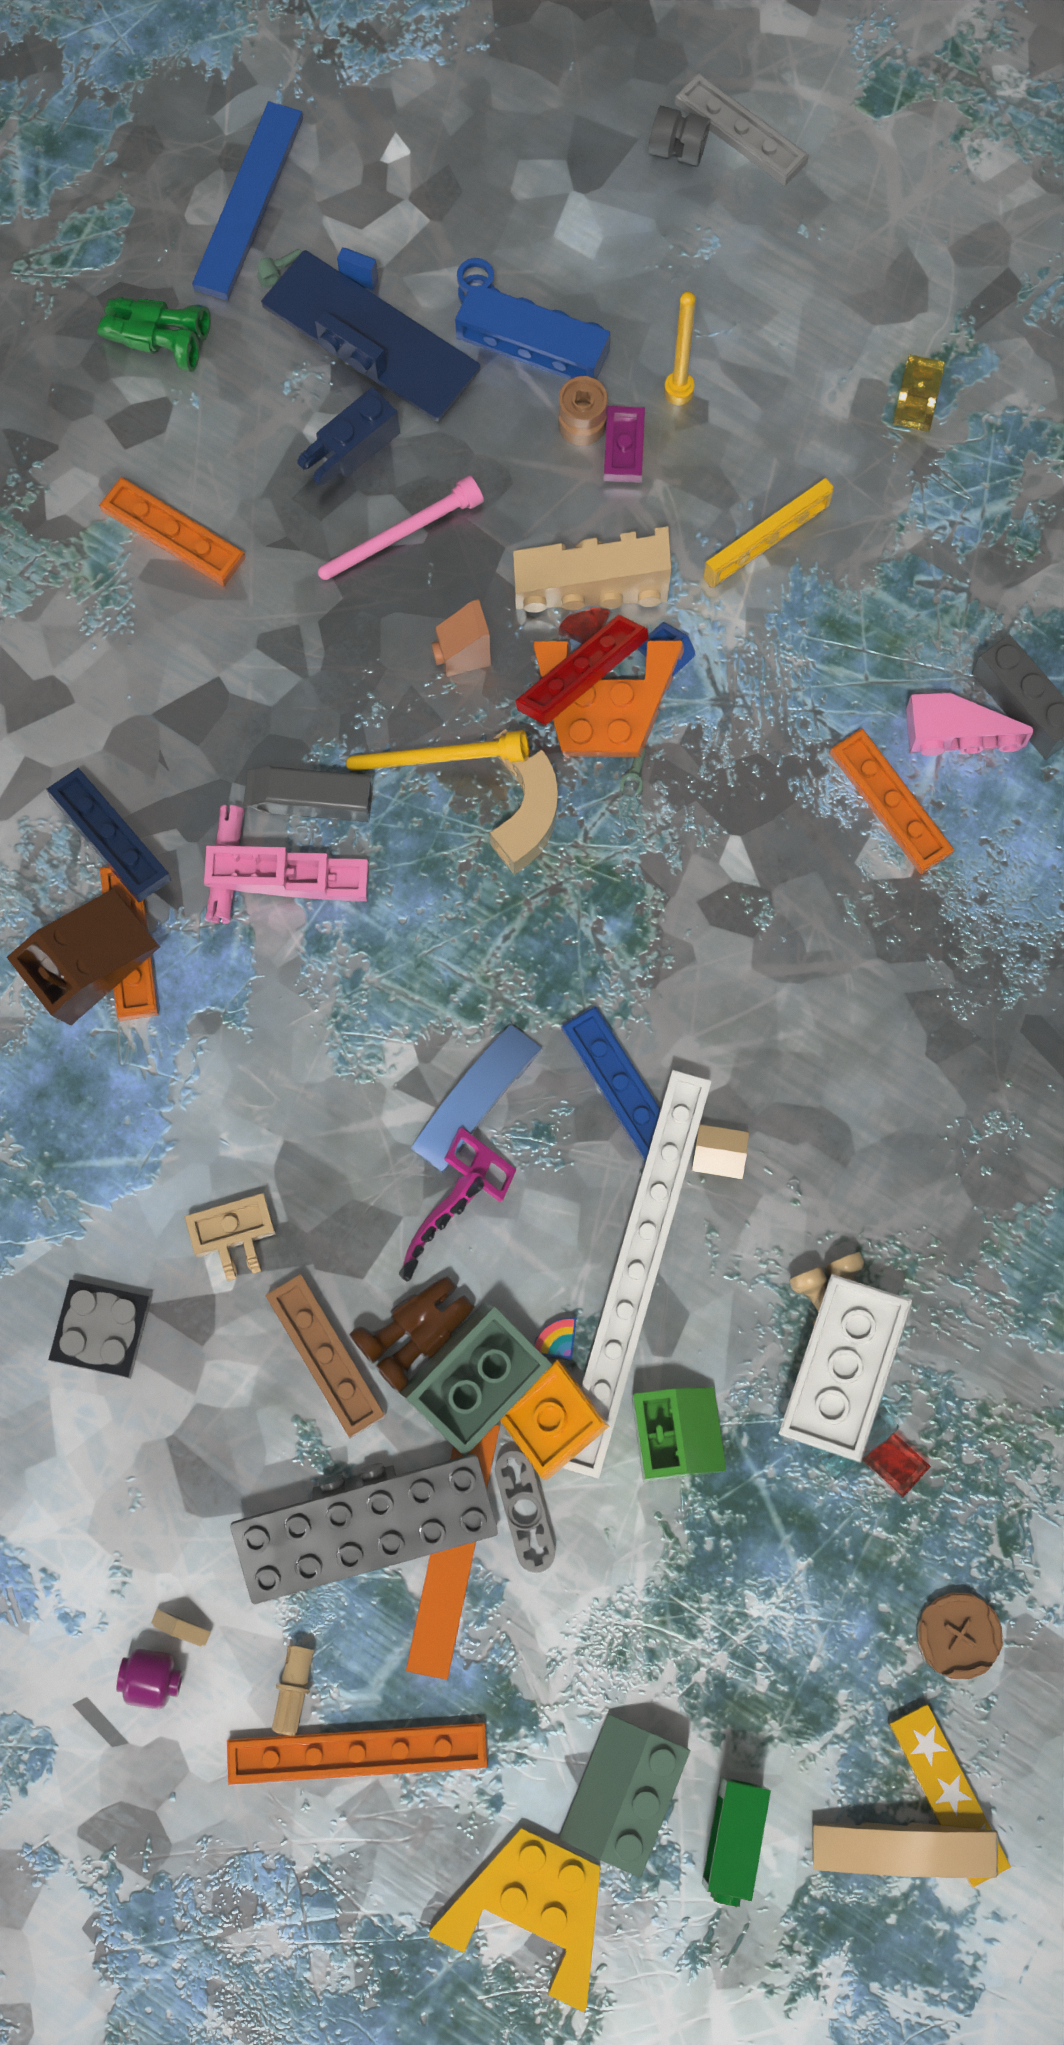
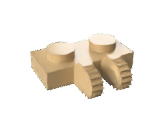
(231, 1226)

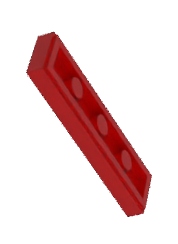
(582, 669)

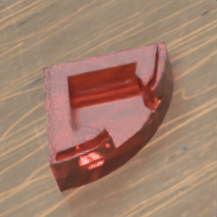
(584, 624)

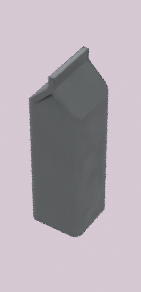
(309, 793)

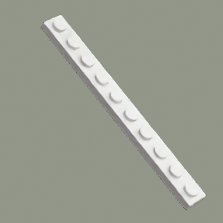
(640, 1258)

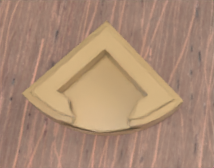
(180, 1628)

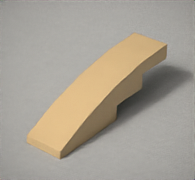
(905, 1850)

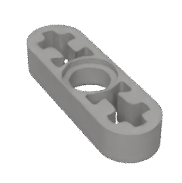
(543, 1540)

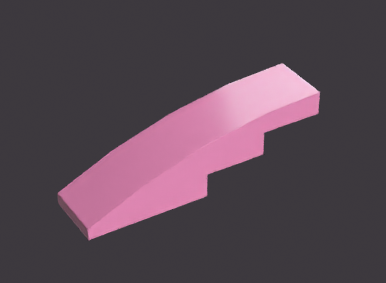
(286, 873)

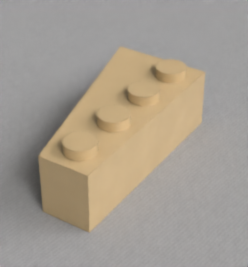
(594, 573)

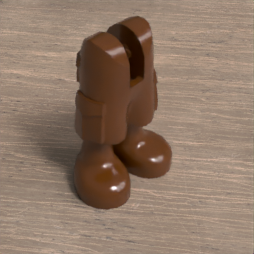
(422, 1322)

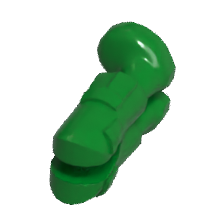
(144, 327)

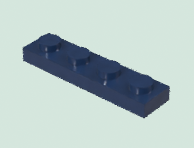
(108, 835)

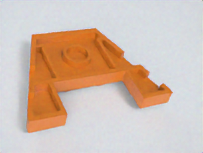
(613, 714)

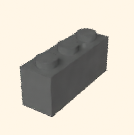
(1023, 693)

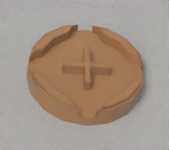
(959, 1636)

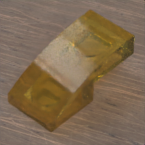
(919, 393)

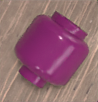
(148, 1679)

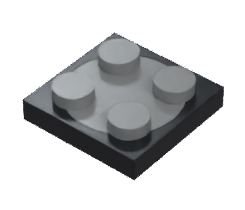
(100, 1329)

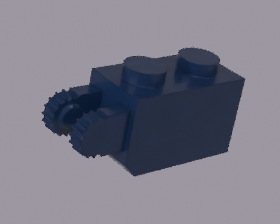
(352, 437)

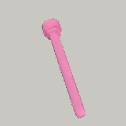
(463, 495)

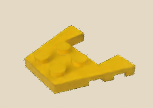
(542, 1892)

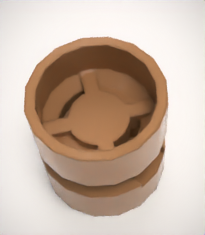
(582, 410)

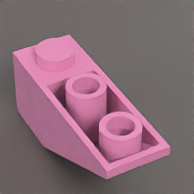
(952, 723)

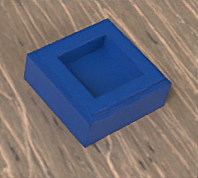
(358, 268)

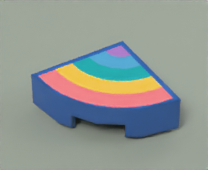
(557, 1339)

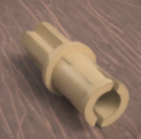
(292, 1690)

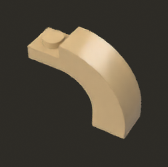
(531, 827)

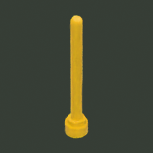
(680, 384)
(512, 746)

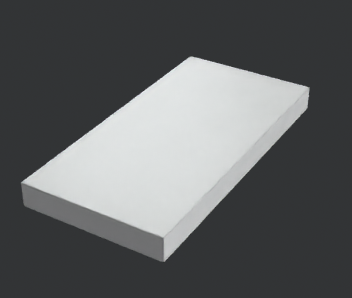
(846, 1368)

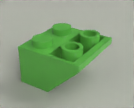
(678, 1433)

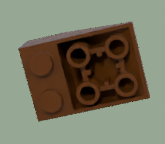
(83, 955)

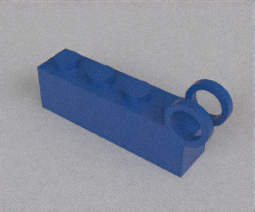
(526, 330)

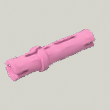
(227, 835)

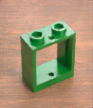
(735, 1841)

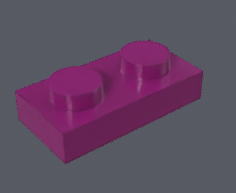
(624, 444)

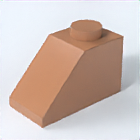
(463, 641)

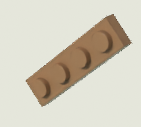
(325, 1356)

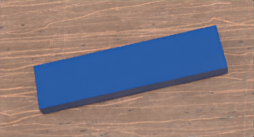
(614, 1077)

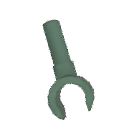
(268, 269)
(634, 774)

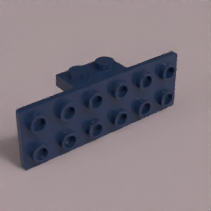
(371, 335)

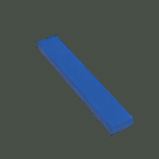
(247, 201)

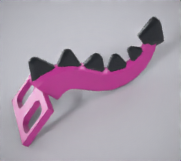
(461, 1195)

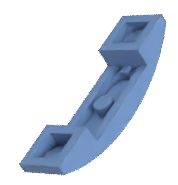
(476, 1095)

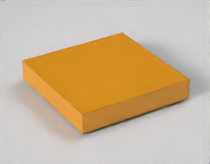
(553, 1421)

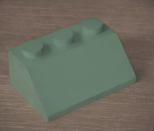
(475, 1378)
(624, 1795)

